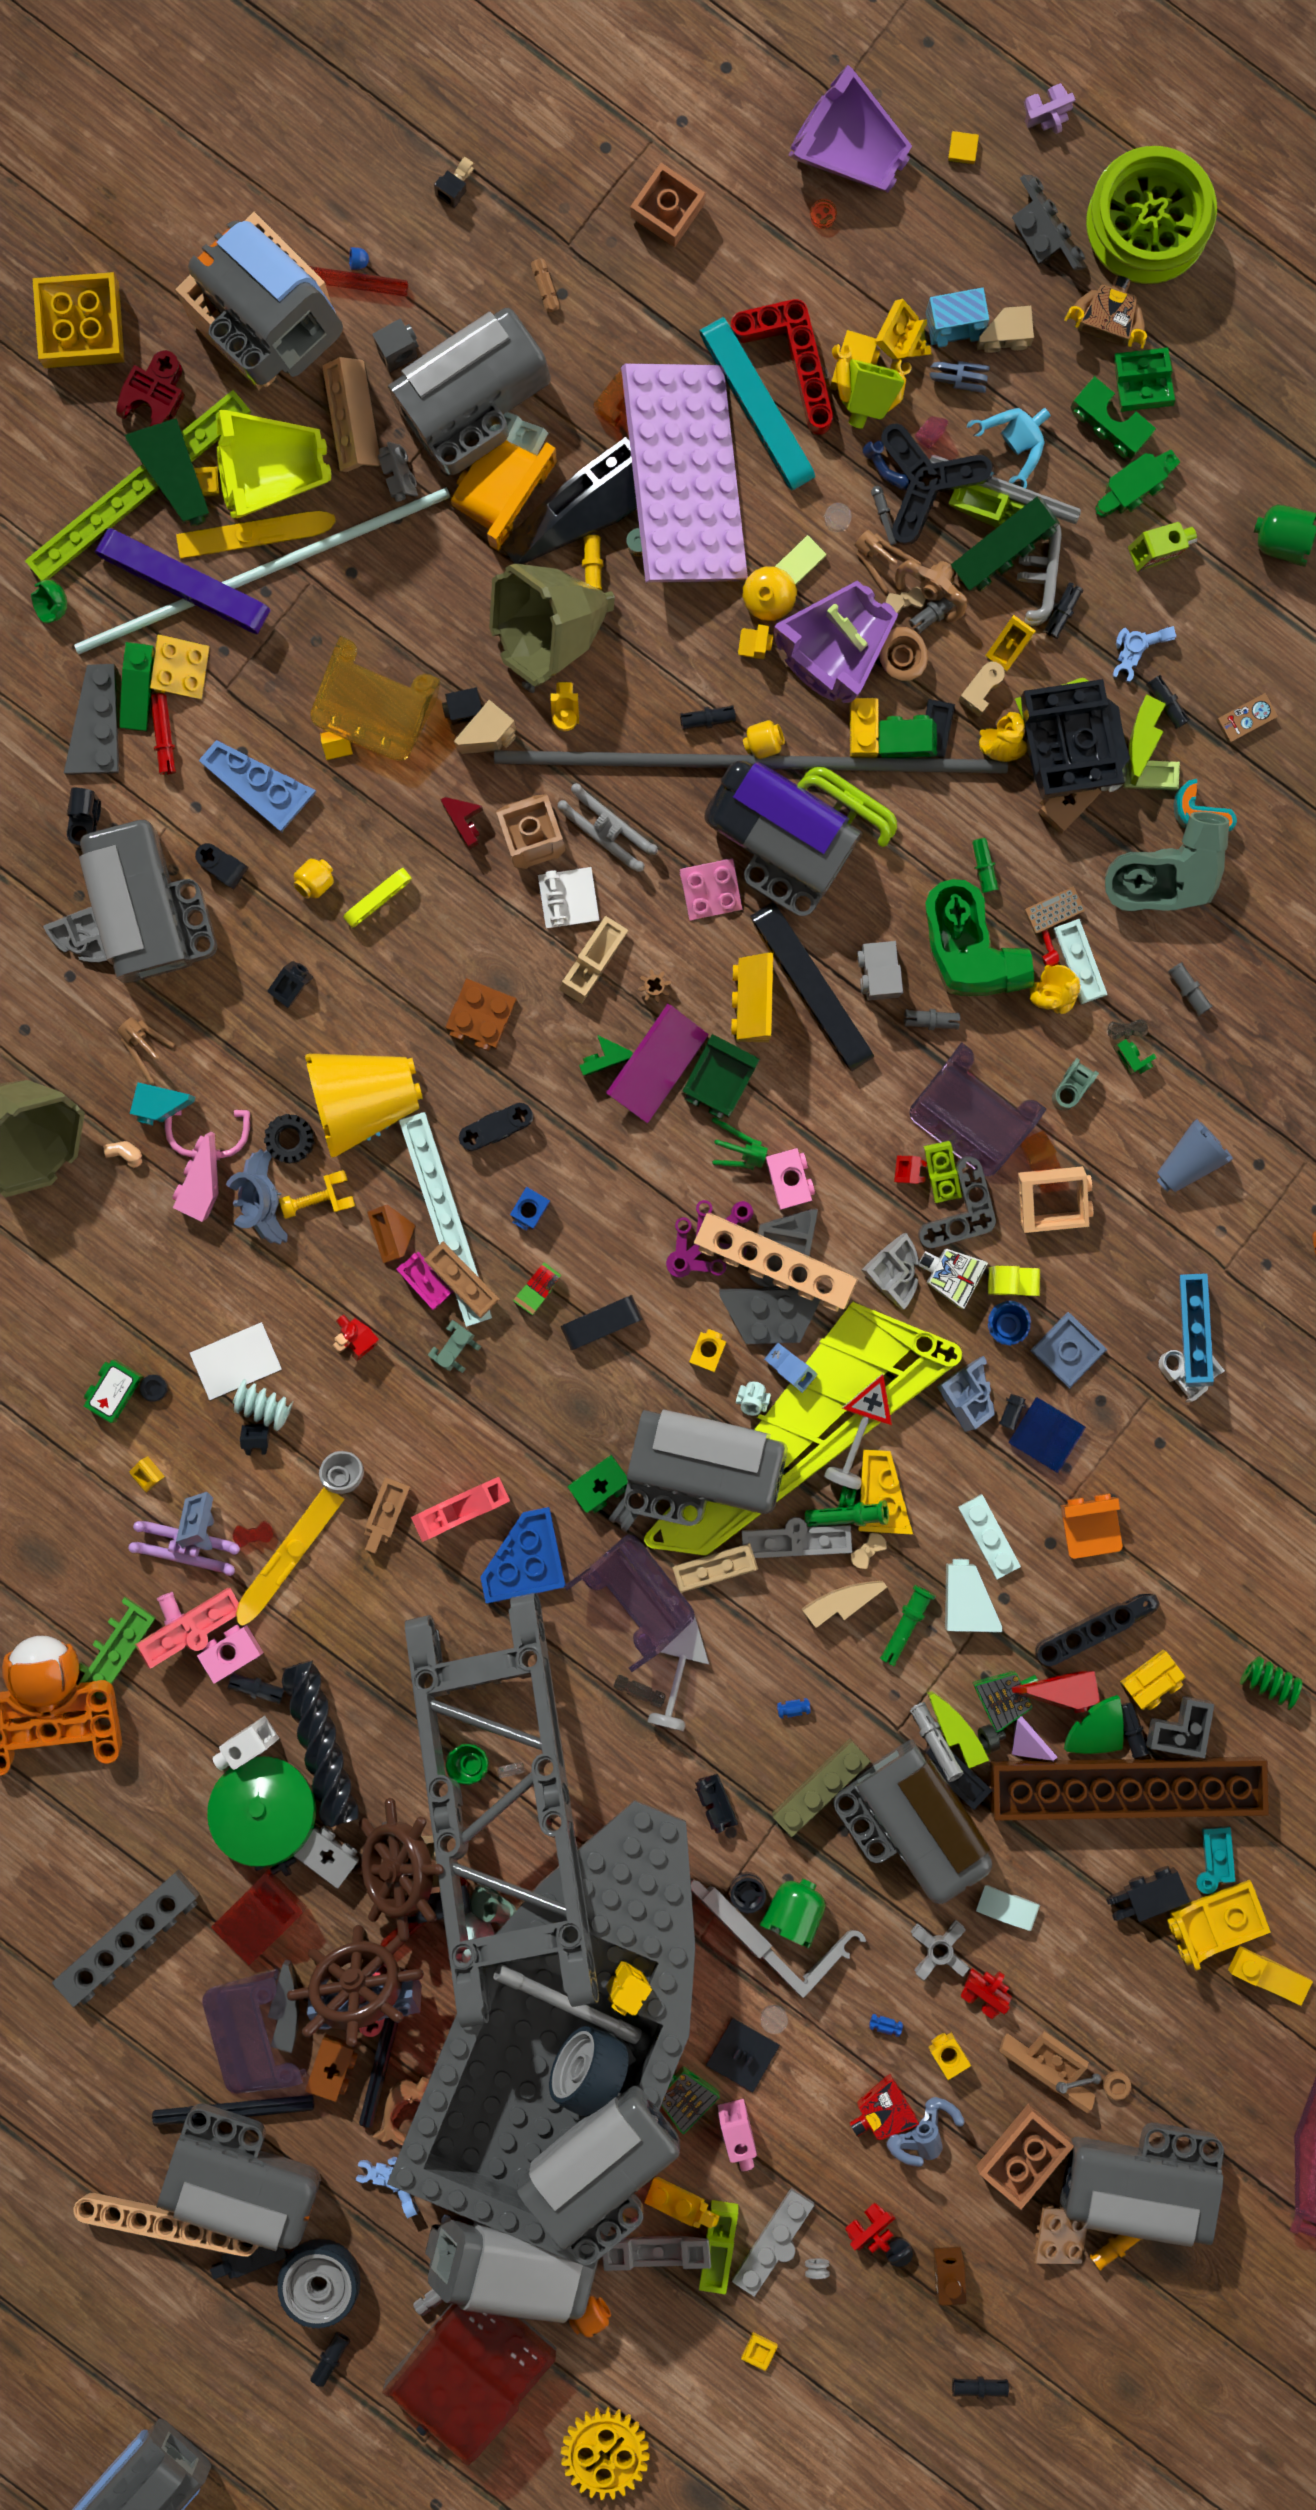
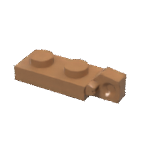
(385, 1513)

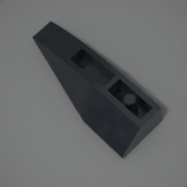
(581, 506)

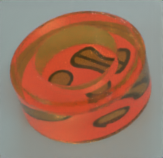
(823, 213)

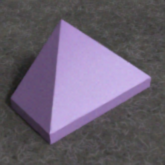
(1028, 1743)

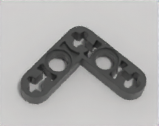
(974, 1209)

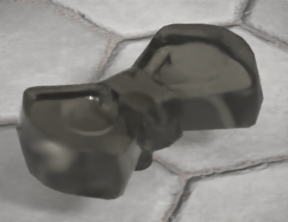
(1137, 1028)

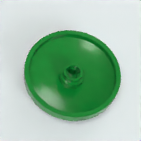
(261, 1812)

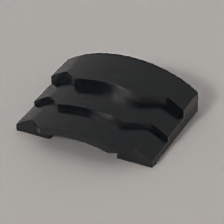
(1073, 738)

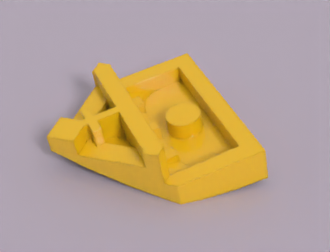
(903, 333)

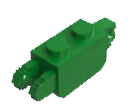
(1135, 482)

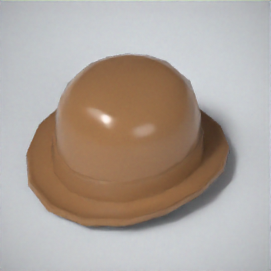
(904, 654)

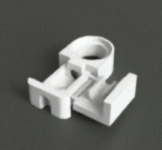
(1179, 1378)

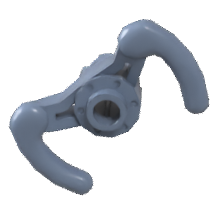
(925, 2136)

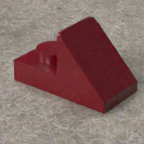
(460, 812)

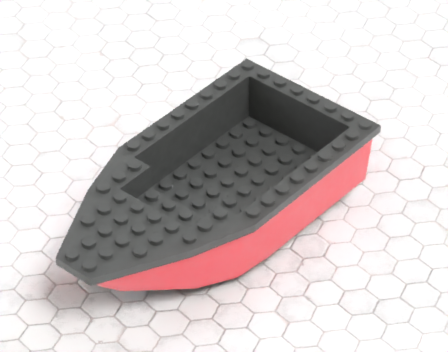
(489, 2090)

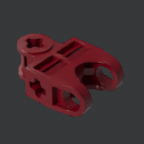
(153, 389)

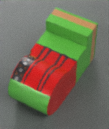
(537, 1288)

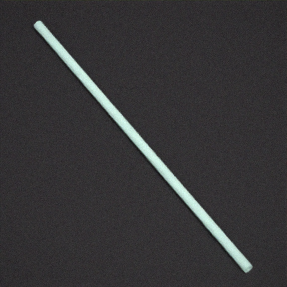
(268, 568)

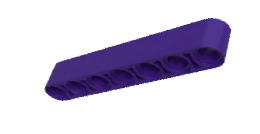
(182, 581)

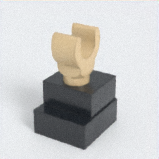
(452, 186)

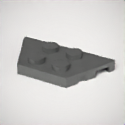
(793, 1232)
(769, 1313)

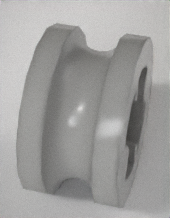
(817, 2268)

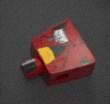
(884, 2111)

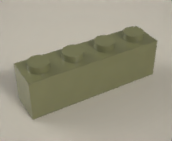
(820, 1787)

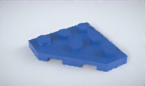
(526, 1560)

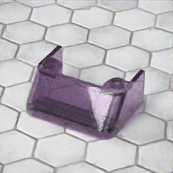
(643, 1592)

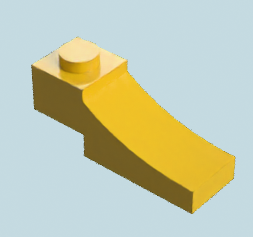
(1269, 1975)

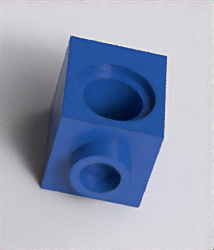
(529, 1196)

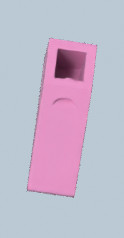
(201, 1184)

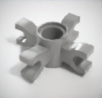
(930, 1961)

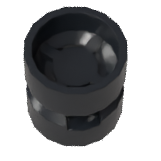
(747, 1892)

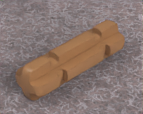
(545, 285)

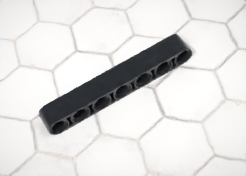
(812, 986)

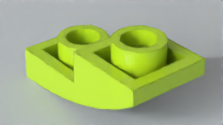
(942, 1171)

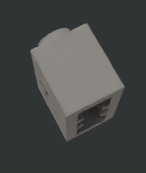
(331, 1870)

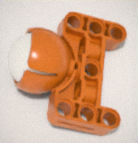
(44, 1691)

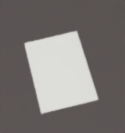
(235, 1358)

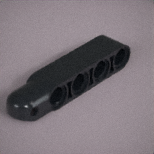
(1135, 1612)

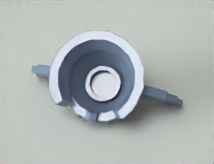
(257, 1198)

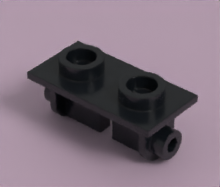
(713, 1794)

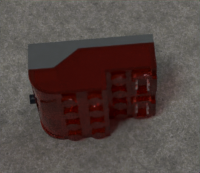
(469, 2377)

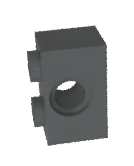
(396, 344)

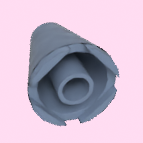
(1192, 1158)

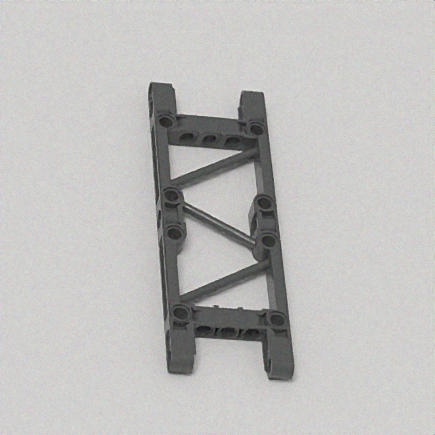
(551, 1800)

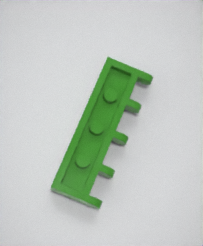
(119, 1645)

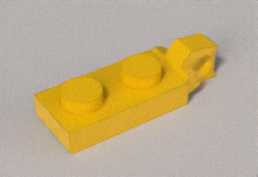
(680, 2204)

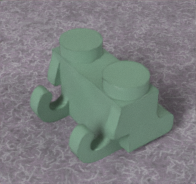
(453, 1347)

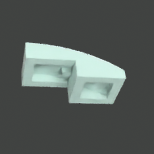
(523, 433)
(1008, 1908)

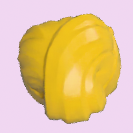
(1006, 741)
(1056, 989)

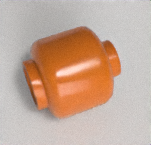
(594, 2320)

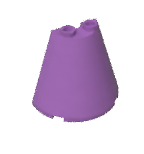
(852, 135)
(822, 652)

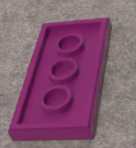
(657, 1063)

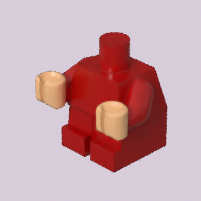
(354, 1336)

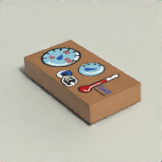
(1247, 718)

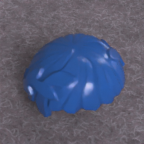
(1009, 1323)

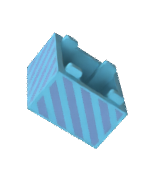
(957, 316)

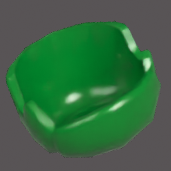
(49, 601)
(467, 1764)

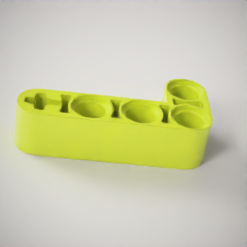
(1013, 1281)

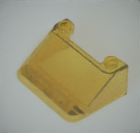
(372, 707)

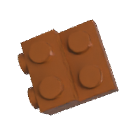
(480, 1015)

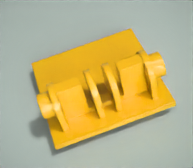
(179, 667)

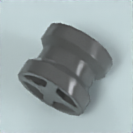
(623, 1516)

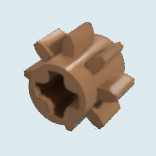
(652, 978)

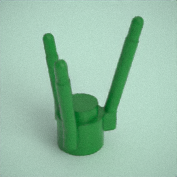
(752, 1154)

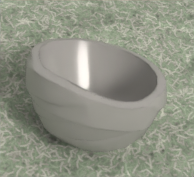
(341, 1472)

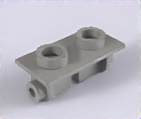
(394, 459)

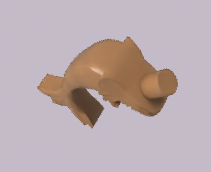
(400, 2095)

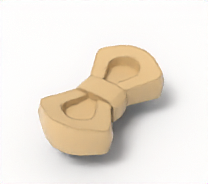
(912, 598)
(861, 1557)

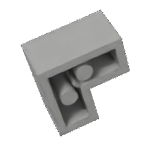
(881, 971)

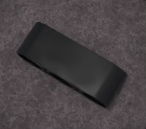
(601, 1322)

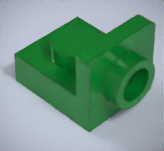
(1129, 1056)

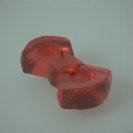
(263, 1532)

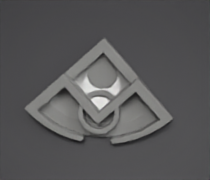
(78, 934)
(894, 1271)

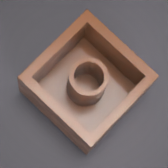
(667, 205)

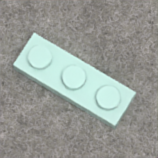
(989, 1536)

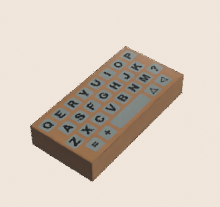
(1054, 910)

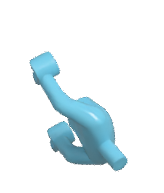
(1020, 435)

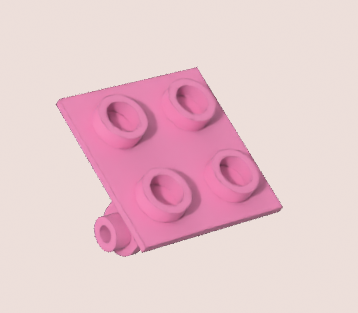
(711, 889)

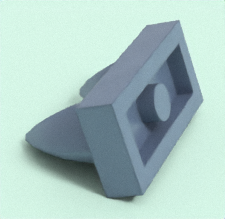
(194, 1522)

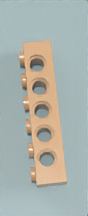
(842, 1282)

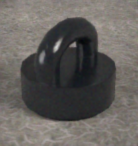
(900, 2252)

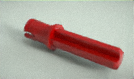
(162, 734)

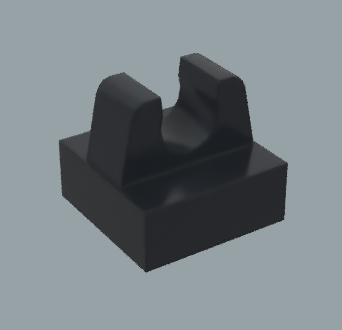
(254, 1437)

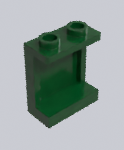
(720, 1077)

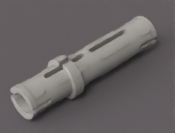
(931, 1732)

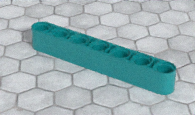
(757, 404)

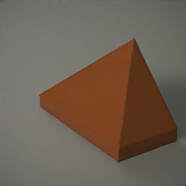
(390, 1231)

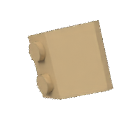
(486, 731)

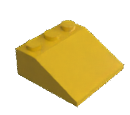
(753, 998)

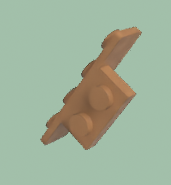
(1051, 2064)

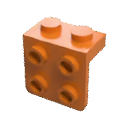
(1092, 1526)

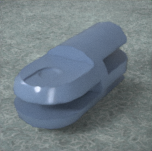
(961, 375)

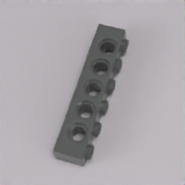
(70, 1982)

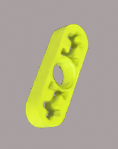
(377, 897)

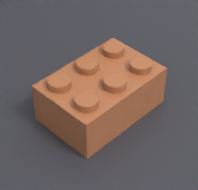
(1024, 2156)

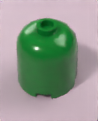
(1286, 533)
(795, 1912)

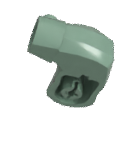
(1172, 876)

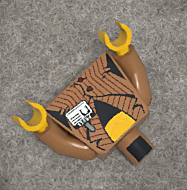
(1110, 314)

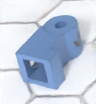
(790, 1367)

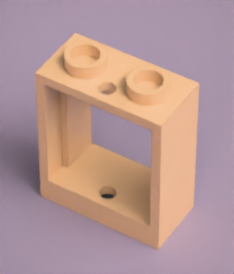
(1060, 1220)

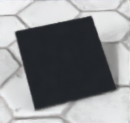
(742, 2055)

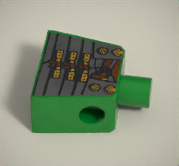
(999, 1701)
(688, 2098)

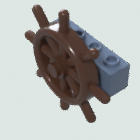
(358, 1996)

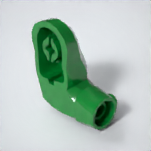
(963, 945)

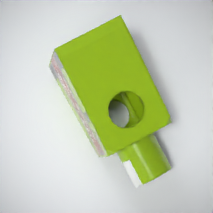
(1161, 545)

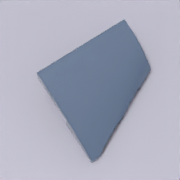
(969, 1395)

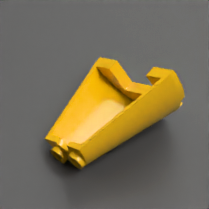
(360, 1095)

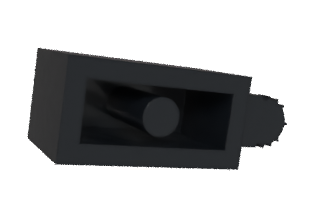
(1151, 1895)

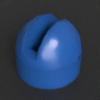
(358, 258)

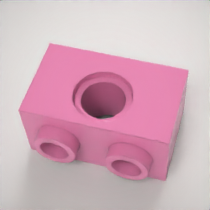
(787, 1195)
(219, 1666)

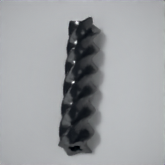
(318, 1736)

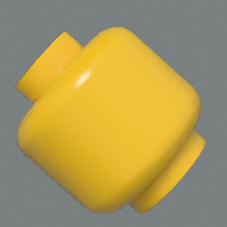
(764, 739)
(313, 878)

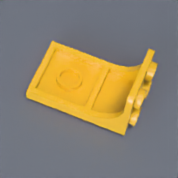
(1217, 1922)

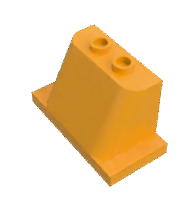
(500, 486)

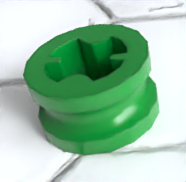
(846, 1497)

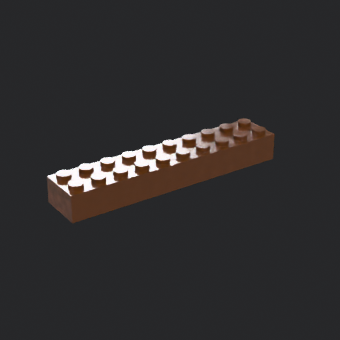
(1129, 1788)

